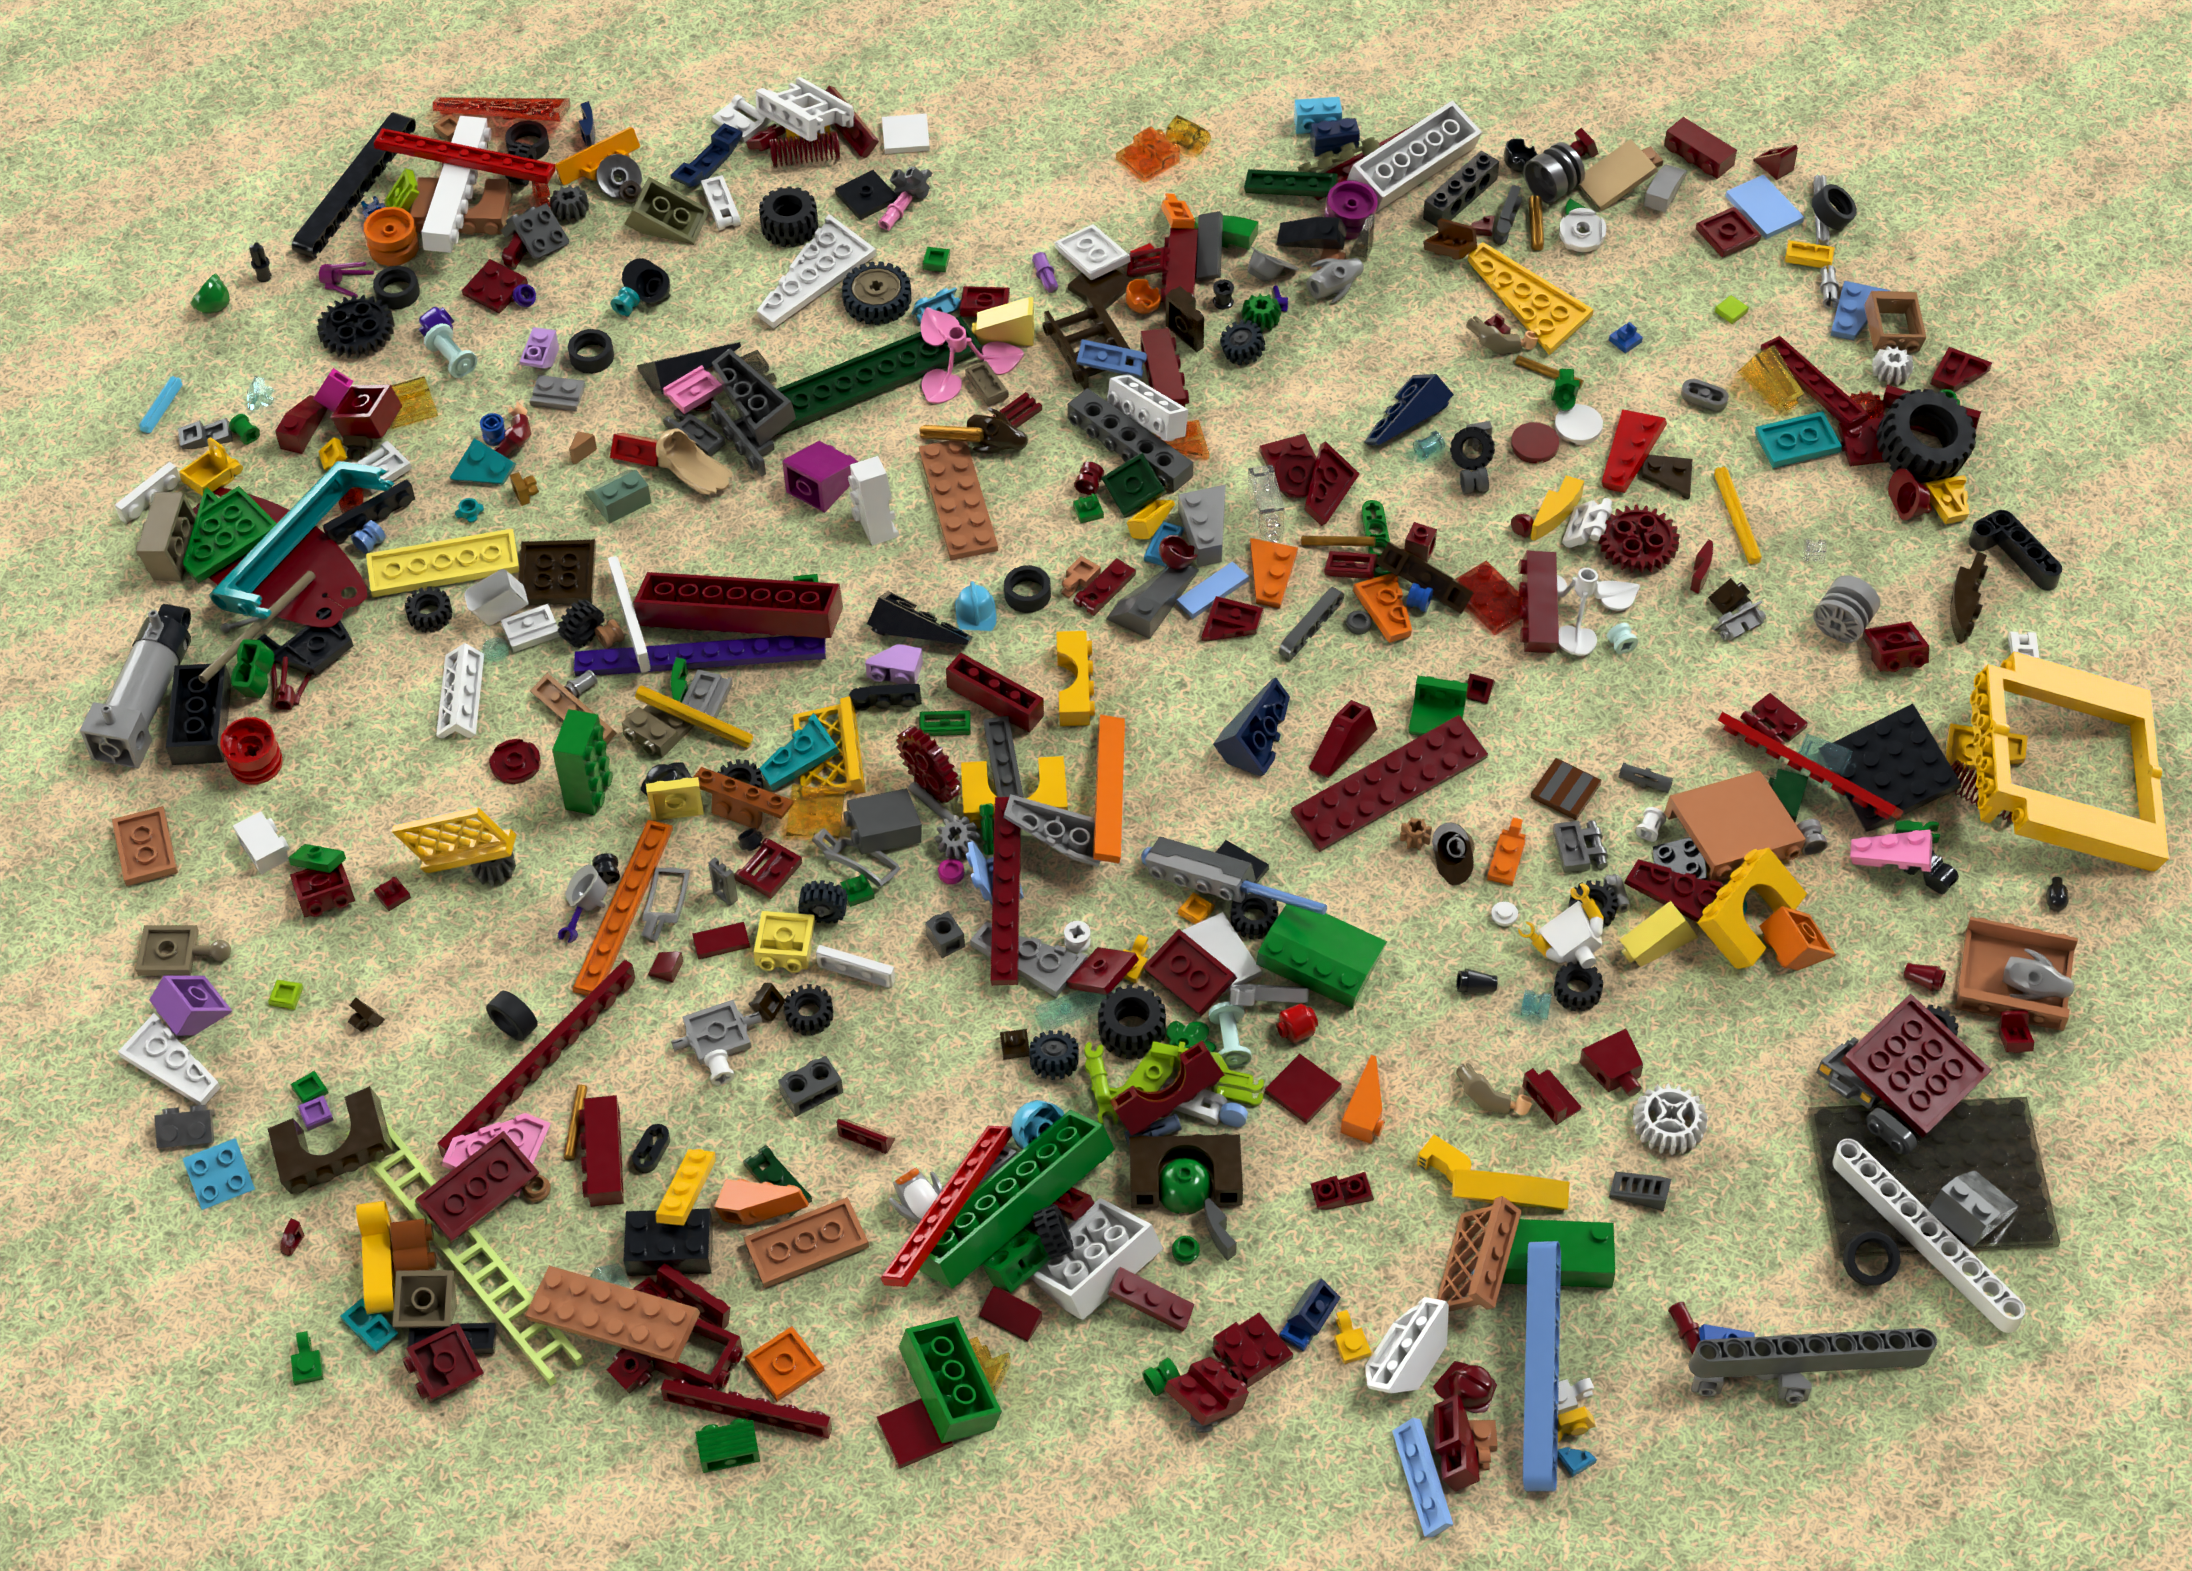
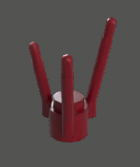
(284, 696)

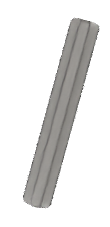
(1822, 230)

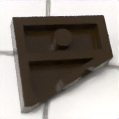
(1669, 473)

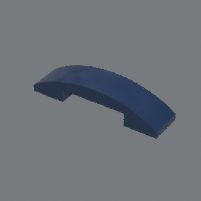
(710, 159)

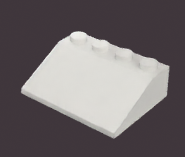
(1102, 1243)

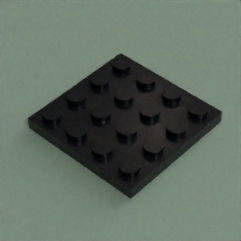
(1897, 763)

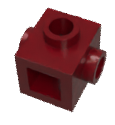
(627, 1378)

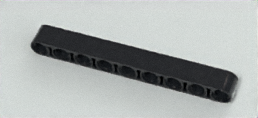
(348, 191)

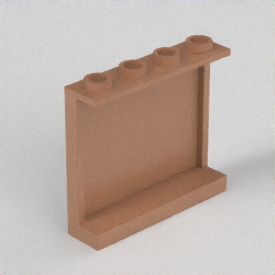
(1733, 819)
(1983, 964)

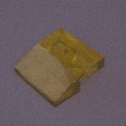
(415, 402)
(815, 810)

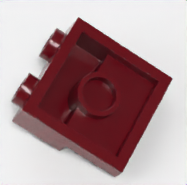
(1896, 646)
(322, 890)
(1251, 1349)
(442, 1363)
(1208, 1391)

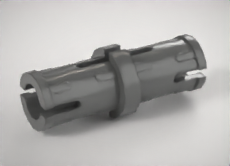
(1628, 772)

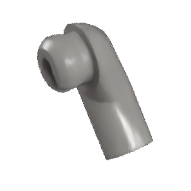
(1615, 882)

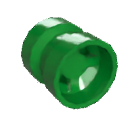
(1157, 1377)

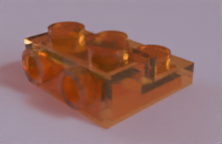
(1149, 154)

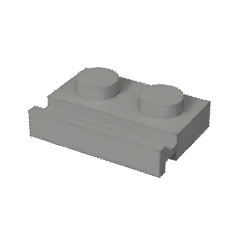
(557, 393)
(708, 692)

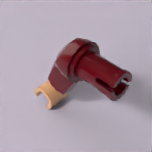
(518, 433)

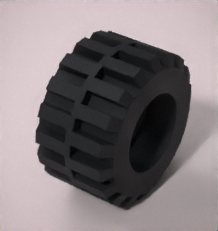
(788, 216)
(1131, 1003)

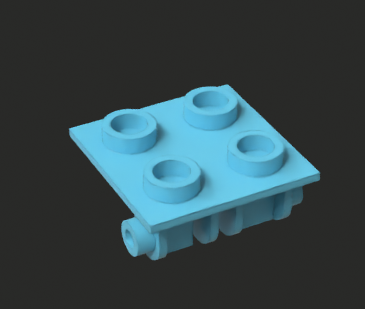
(218, 1173)

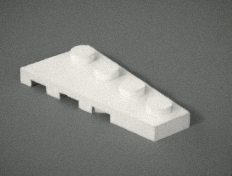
(167, 1060)

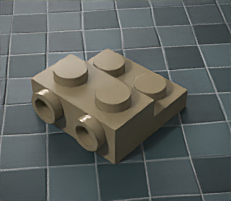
(654, 729)

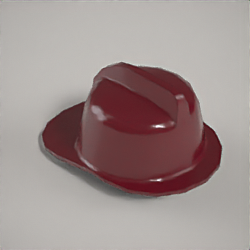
(1908, 495)
(1470, 1383)

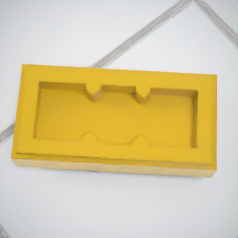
(1809, 254)

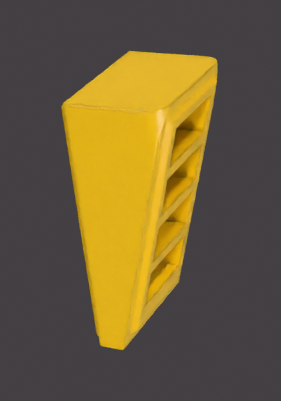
(1149, 519)

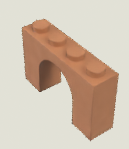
(486, 217)

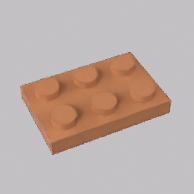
(144, 846)

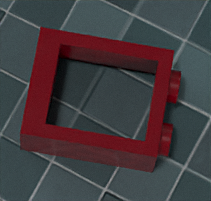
(720, 1375)

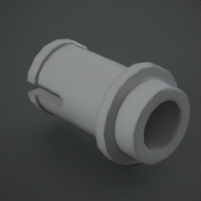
(581, 683)

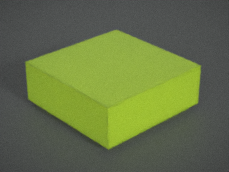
(1731, 309)
(285, 994)

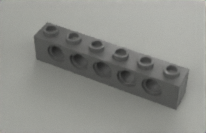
(1129, 438)

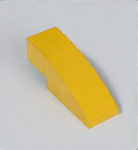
(1557, 507)

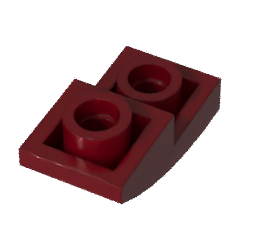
(1337, 1193)

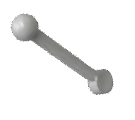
(227, 627)

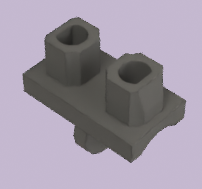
(911, 181)

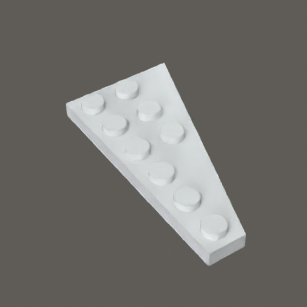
(815, 270)

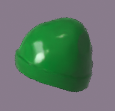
(212, 296)

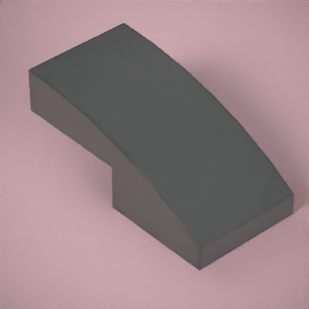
(196, 434)
(1217, 1224)

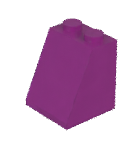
(817, 474)

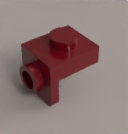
(2015, 1031)

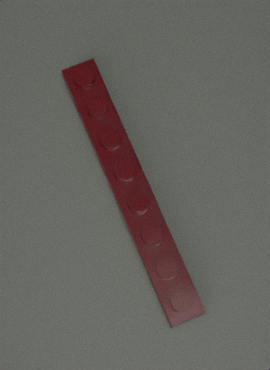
(1005, 898)

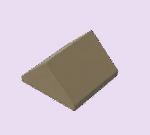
(424, 1299)

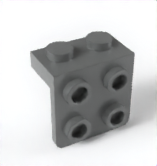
(537, 230)

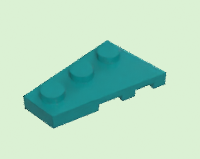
(806, 750)

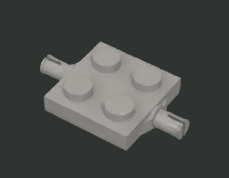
(716, 1029)

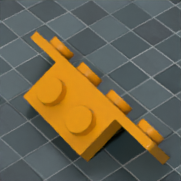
(587, 161)

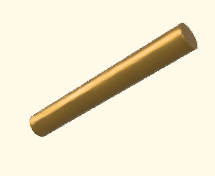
(1540, 368)
(1338, 541)
(574, 1128)

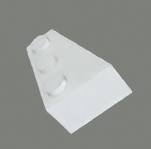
(871, 500)

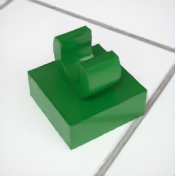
(1088, 509)
(858, 890)

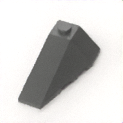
(1152, 601)

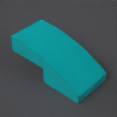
(371, 1328)

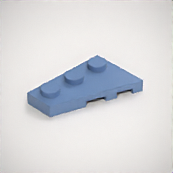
(1850, 313)

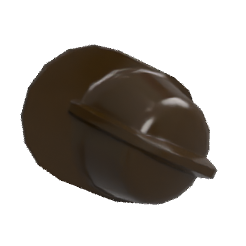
(1449, 842)

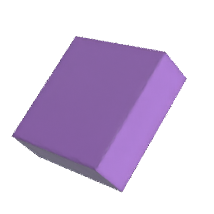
(315, 1113)

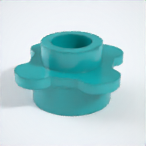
(469, 504)

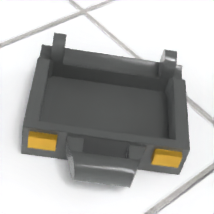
(1843, 1079)

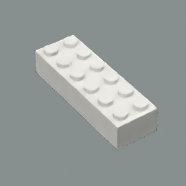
(1417, 154)

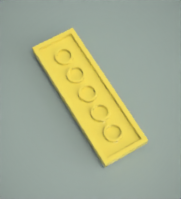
(441, 562)

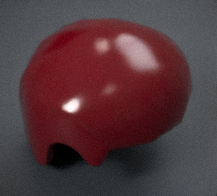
(1176, 552)

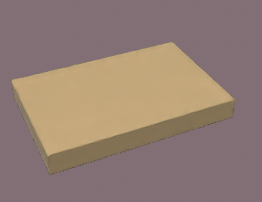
(1617, 174)

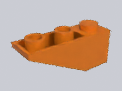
(753, 1202)

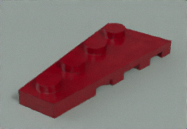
(1663, 885)

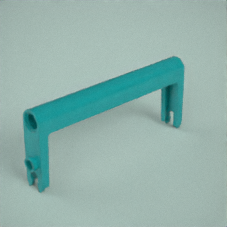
(235, 590)

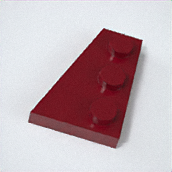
(1329, 483)

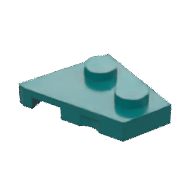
(483, 465)

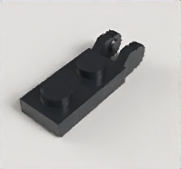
(886, 695)

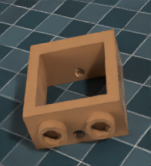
(1897, 303)

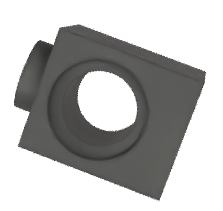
(945, 943)

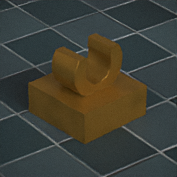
(523, 487)

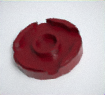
(1535, 442)
(1295, 473)
(509, 766)

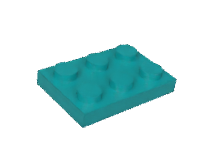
(1798, 439)

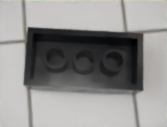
(197, 715)

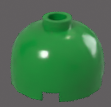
(1184, 1186)

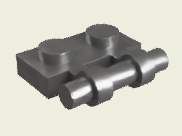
(1572, 846)

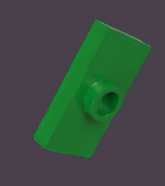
(317, 858)

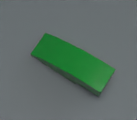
(1237, 231)

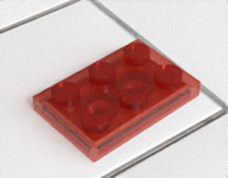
(1494, 598)

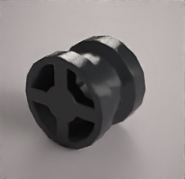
(606, 866)

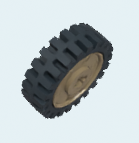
(876, 293)

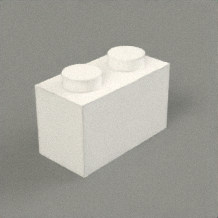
(261, 842)

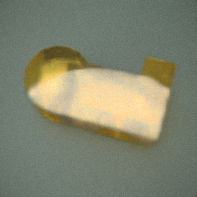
(1188, 134)

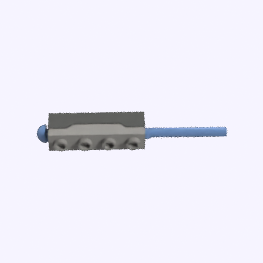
(1213, 874)

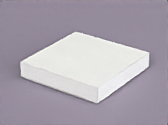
(905, 133)

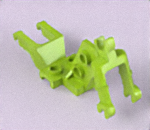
(1156, 1070)

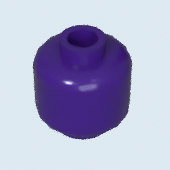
(433, 317)

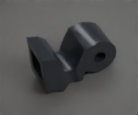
(1941, 875)

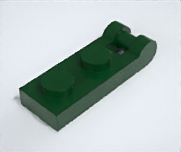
(774, 1173)

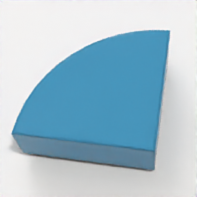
(1575, 1460)

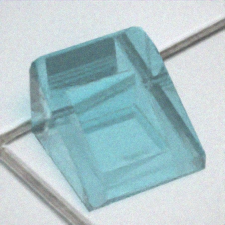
(611, 1274)

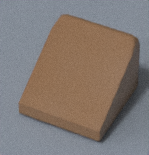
(582, 446)

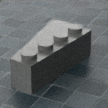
(754, 398)

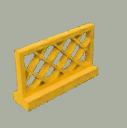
(849, 742)
(456, 851)

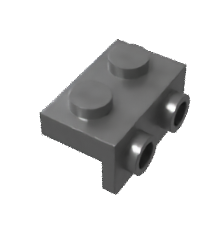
(184, 1127)

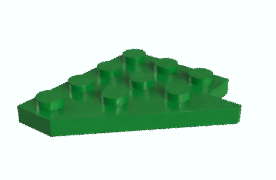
(224, 532)

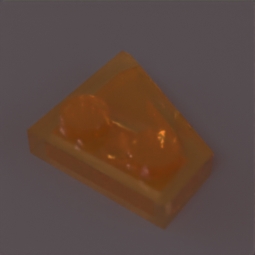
(1192, 442)

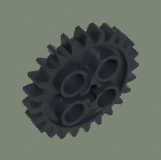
(355, 326)

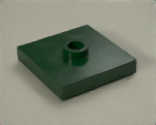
(1133, 485)

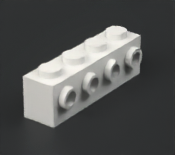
(1148, 407)

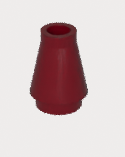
(1927, 976)

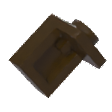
(1730, 596)

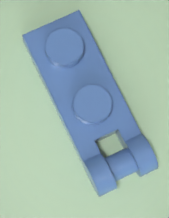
(1111, 358)

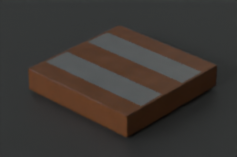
(1566, 788)

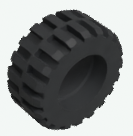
(1939, 416)

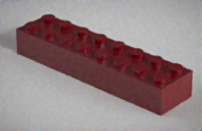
(738, 605)

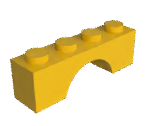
(1073, 655)

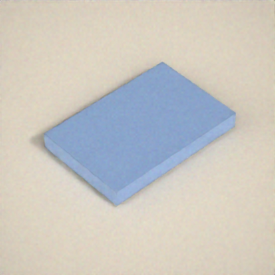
(1764, 206)

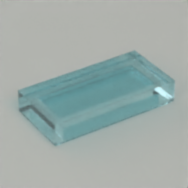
(1825, 753)

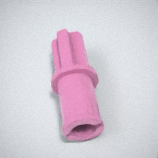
(895, 211)

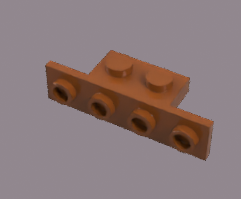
(740, 800)

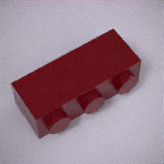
(1700, 148)

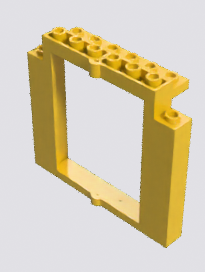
(2050, 817)

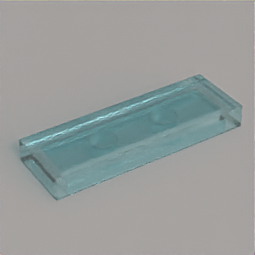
(1069, 1008)

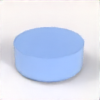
(1233, 1114)

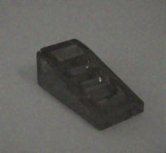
(1364, 241)

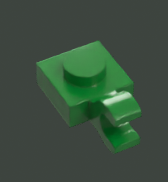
(1909, 826)
(308, 1363)

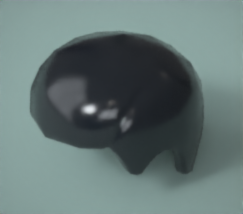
(1517, 154)

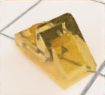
(993, 1368)

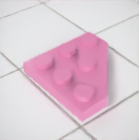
(524, 1130)

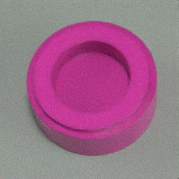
(951, 871)

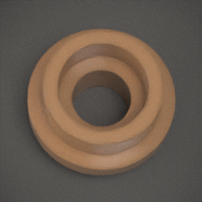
(540, 1195)

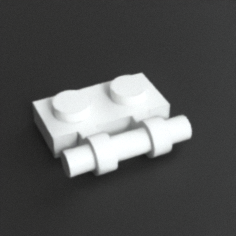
(1584, 524)

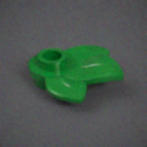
(1190, 1034)

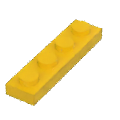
(685, 1187)

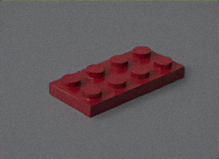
(477, 1187)

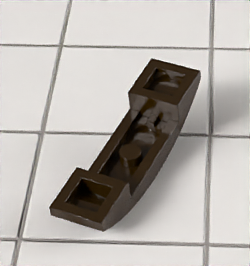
(1419, 571)

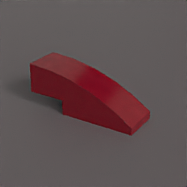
(1455, 1444)

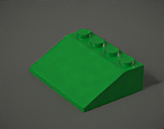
(1321, 953)

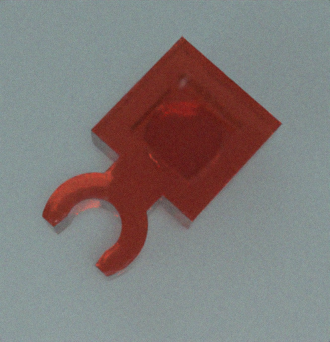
(541, 193)

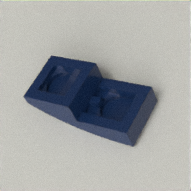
(587, 125)

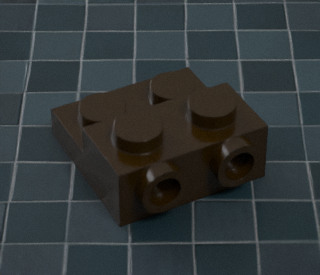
(1184, 318)

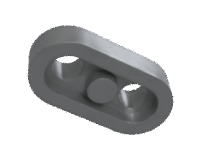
(1706, 394)

